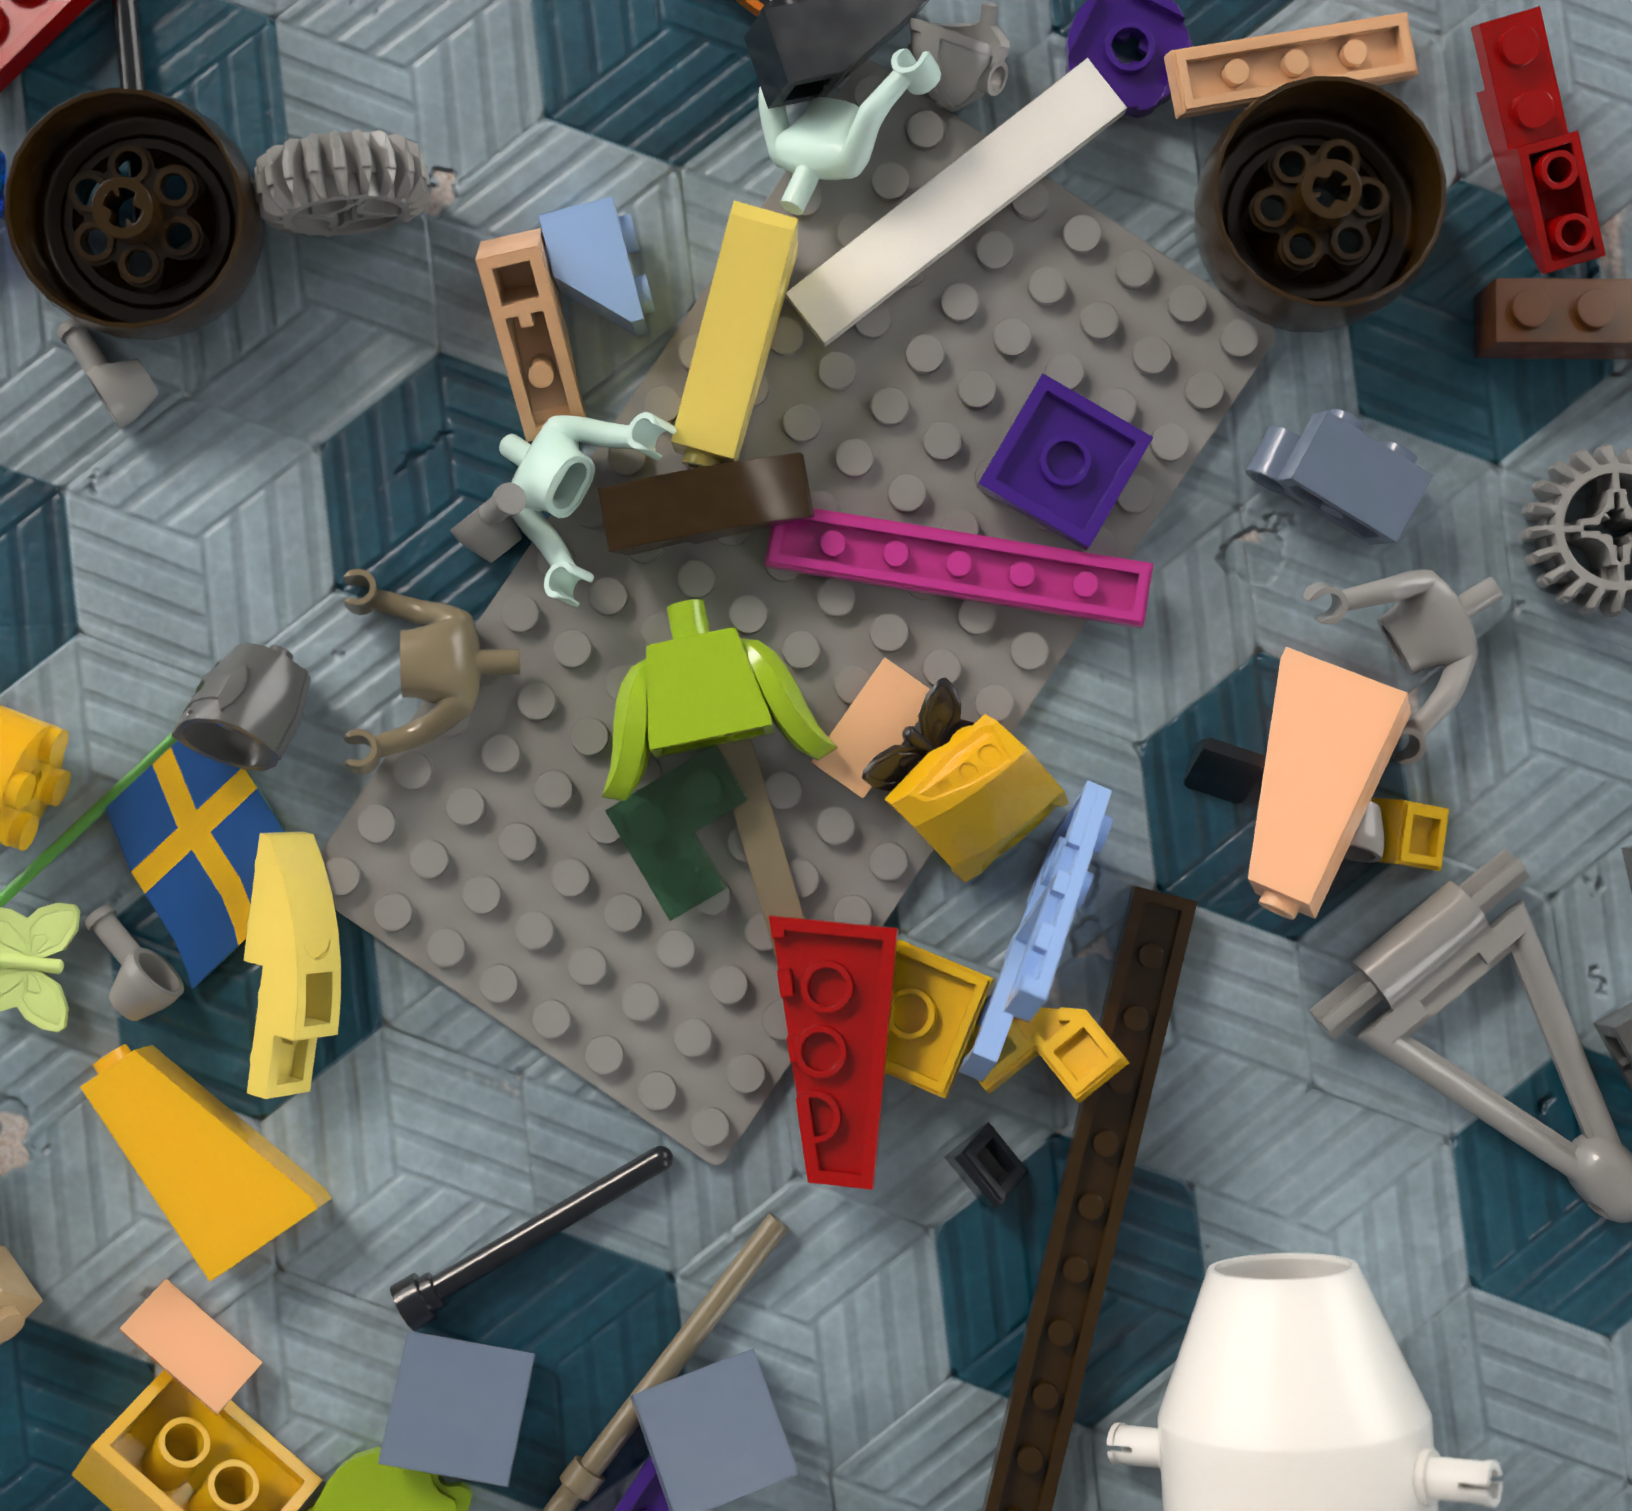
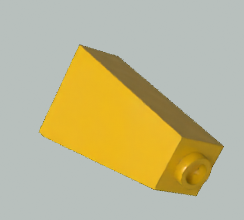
(198, 1159)

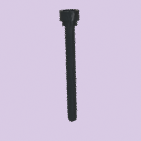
(423, 1296)

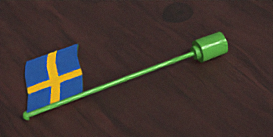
(188, 843)

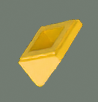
(1413, 833)

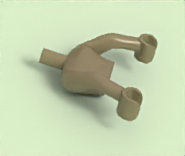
(436, 665)

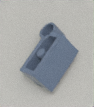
(1343, 475)

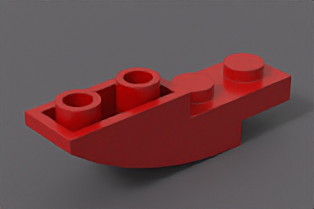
(1531, 144)

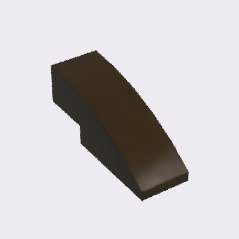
(705, 503)

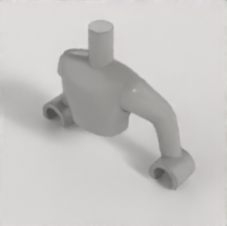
(1424, 631)

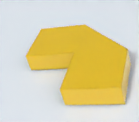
(1069, 1045)

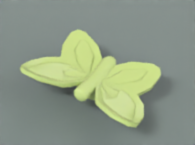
(23, 962)

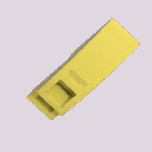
(297, 943)

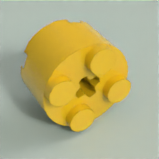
(29, 774)

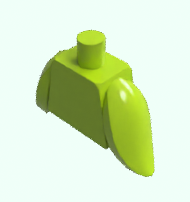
(704, 694)

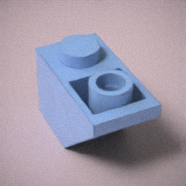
(592, 263)

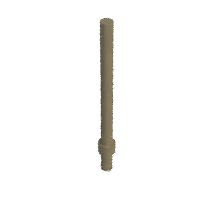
(585, 1473)

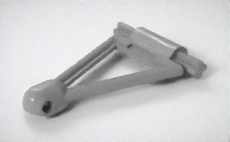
(1434, 960)

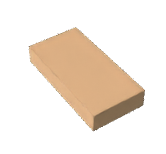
(873, 724)
(190, 1346)

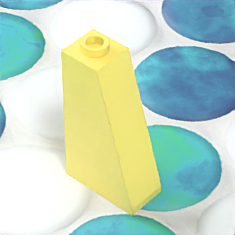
(735, 335)

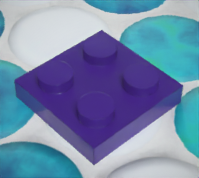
(1064, 462)

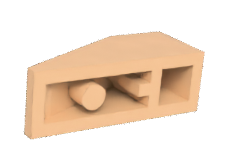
(530, 328)

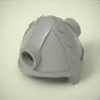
(967, 55)

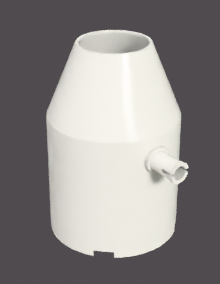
(1296, 1401)

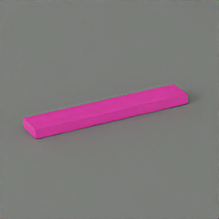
(963, 566)

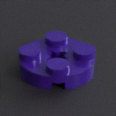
(1153, 23)

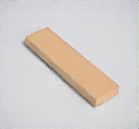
(1242, 70)

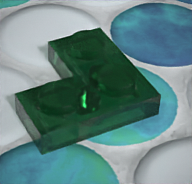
(662, 827)

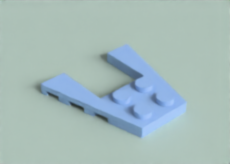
(1039, 940)

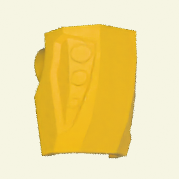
(976, 796)

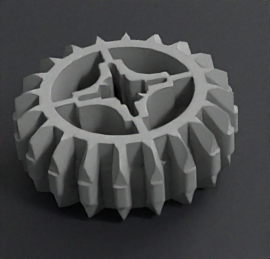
(341, 183)
(1609, 505)

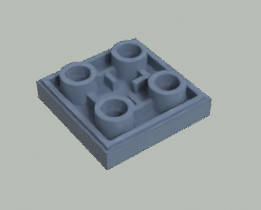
(457, 1409)
(714, 1434)

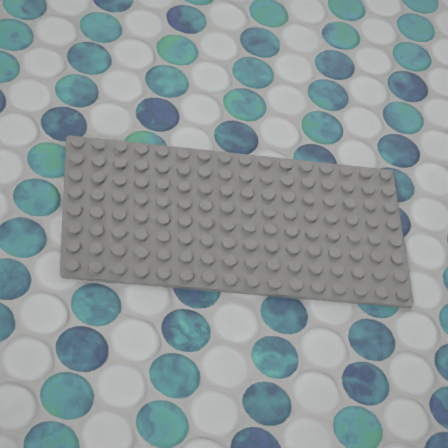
(494, 838)

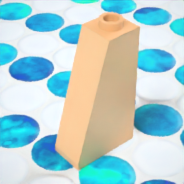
(1319, 774)

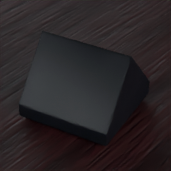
(987, 1166)

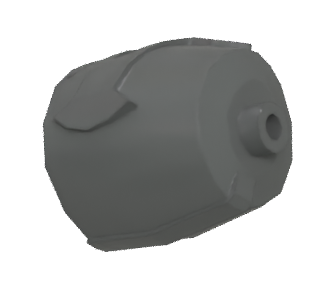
(257, 700)

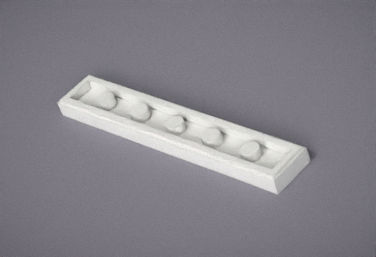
(956, 202)

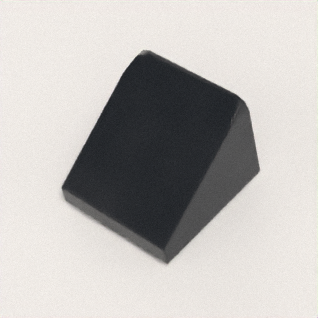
(1223, 770)

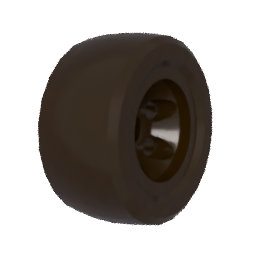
(1348, 143)
(51, 223)

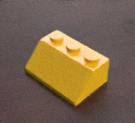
(183, 1457)

